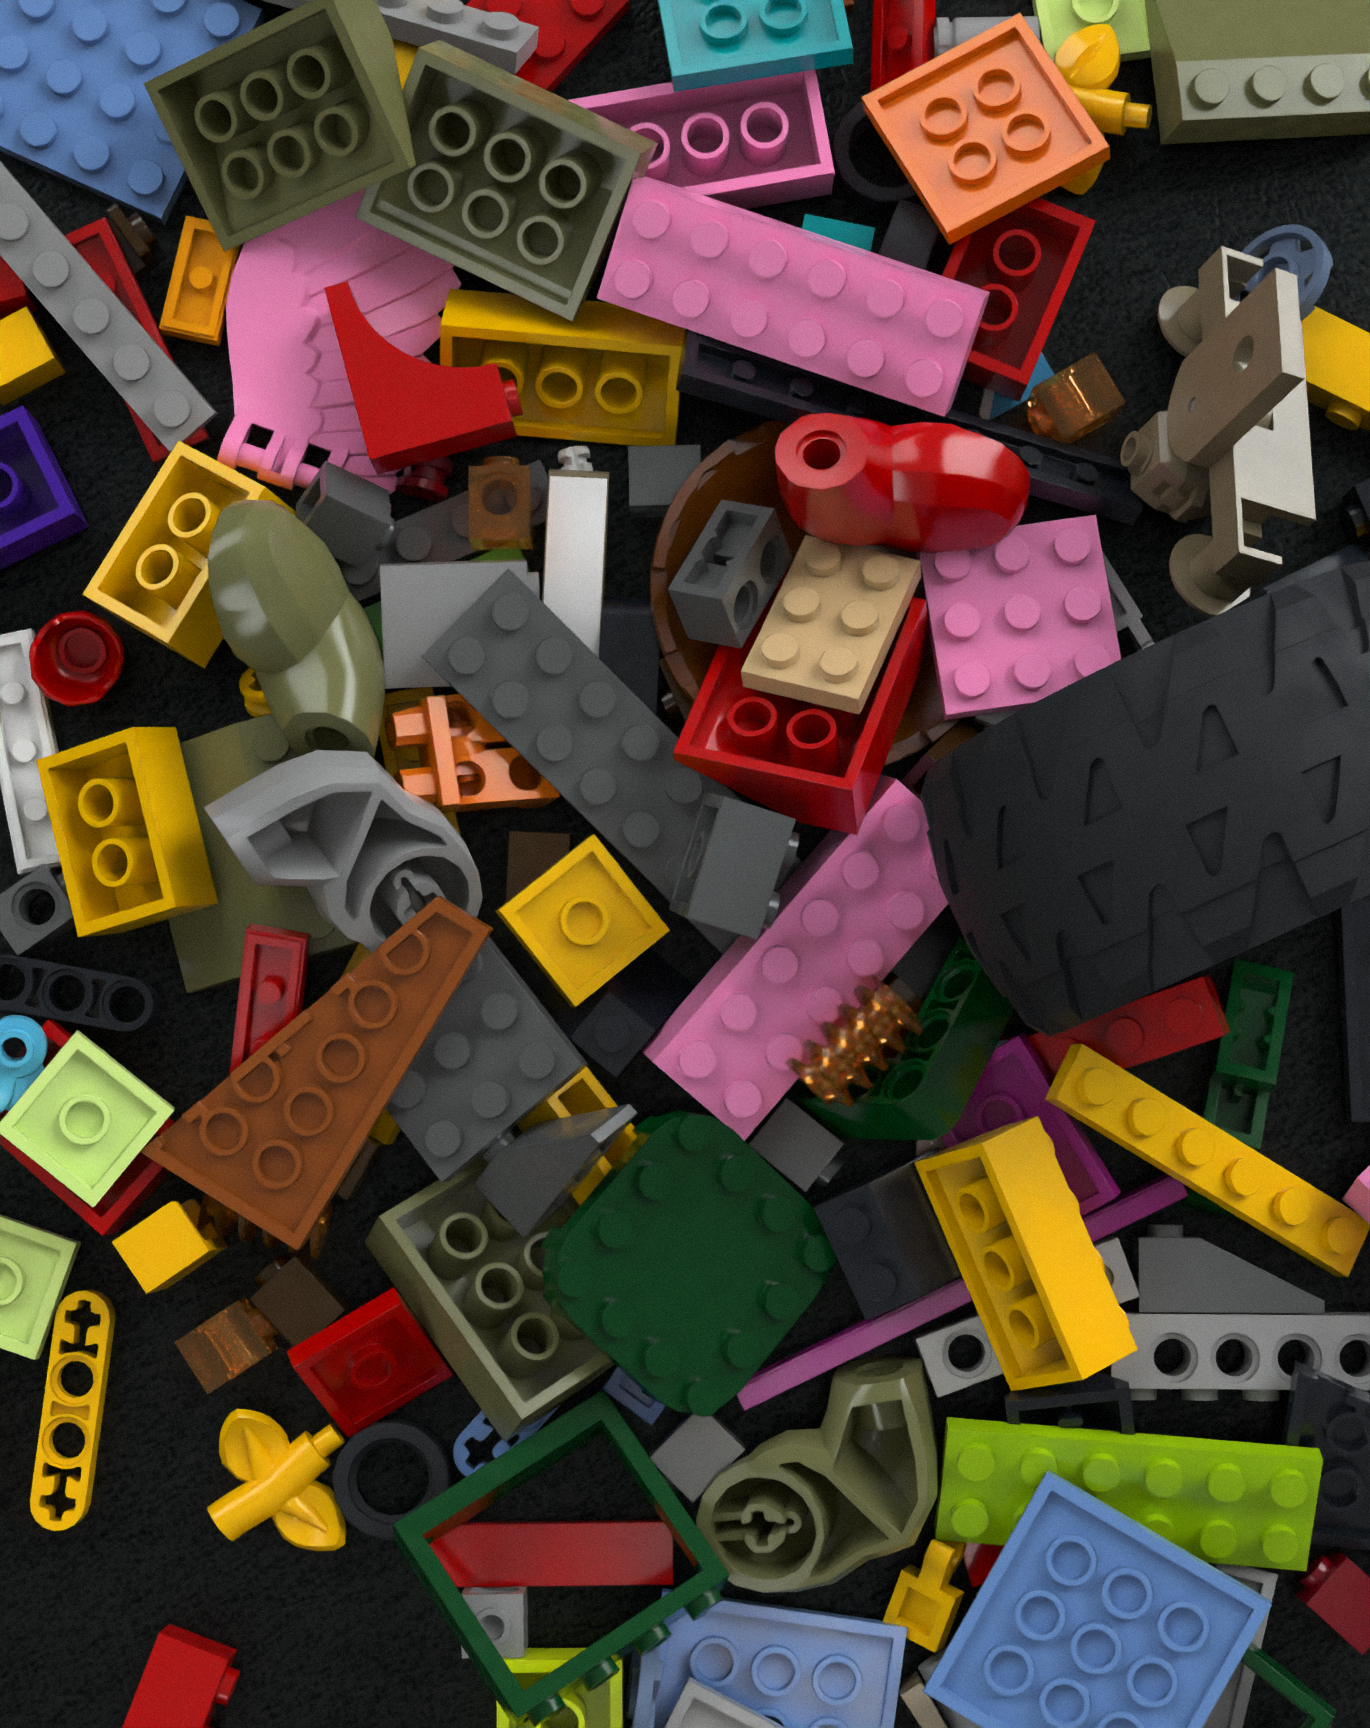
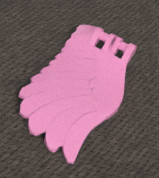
(286, 344)

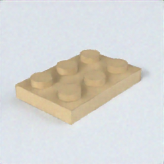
(831, 624)

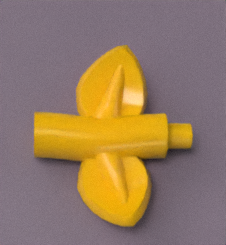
(1089, 65)
(279, 1482)

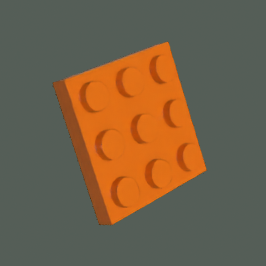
(985, 128)

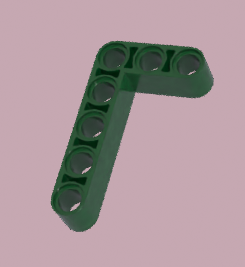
(937, 1072)

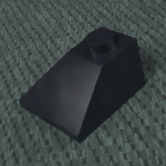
(622, 1013)

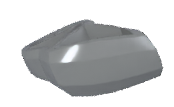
(351, 839)

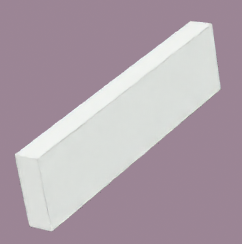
(25, 736)

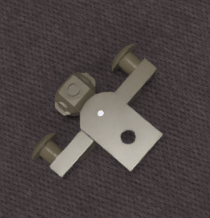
(1232, 428)

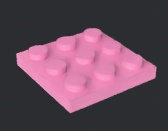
(1018, 616)

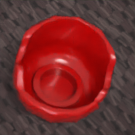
(76, 658)

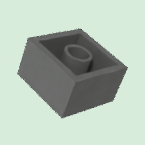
(734, 866)

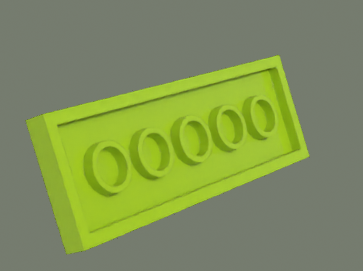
(1202, 1494)

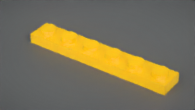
(1207, 1160)

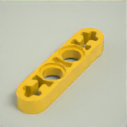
(63, 1407)

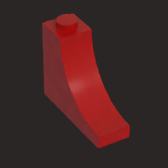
(416, 407)

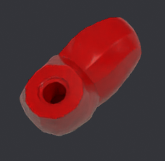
(899, 484)

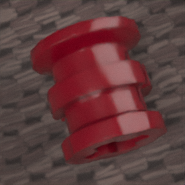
(426, 479)

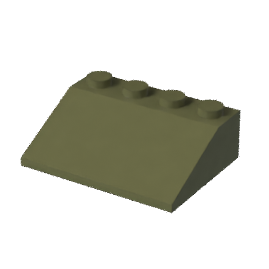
(1259, 68)
(288, 117)
(507, 179)
(213, 937)
(482, 1299)

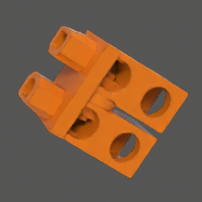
(456, 760)

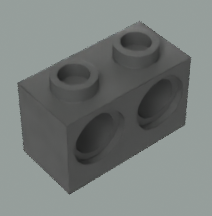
(730, 573)

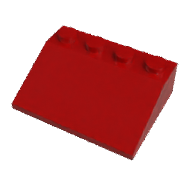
(797, 753)

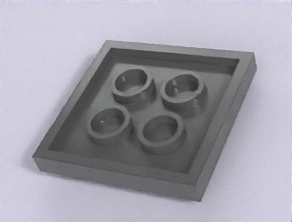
(482, 1067)

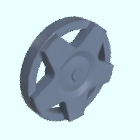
(1285, 254)
(642, 1689)

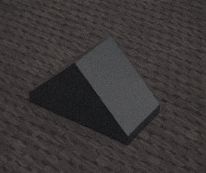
(1091, 1403)

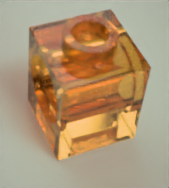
(1074, 401)
(507, 530)
(228, 1344)

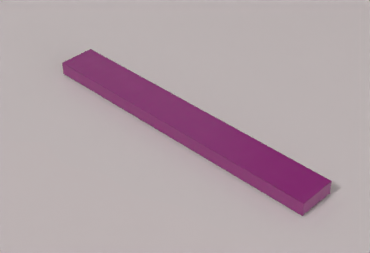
(897, 1321)

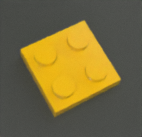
(582, 921)

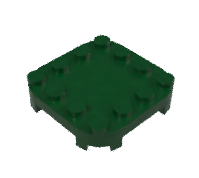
(687, 1262)

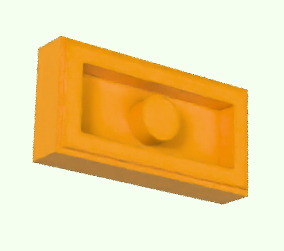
(199, 285)

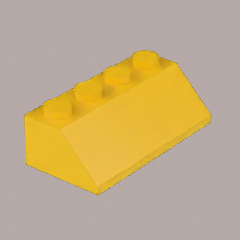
(578, 380)
(1026, 1256)

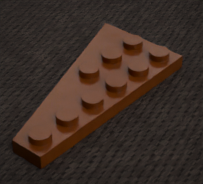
(306, 1101)

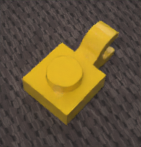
(925, 1599)

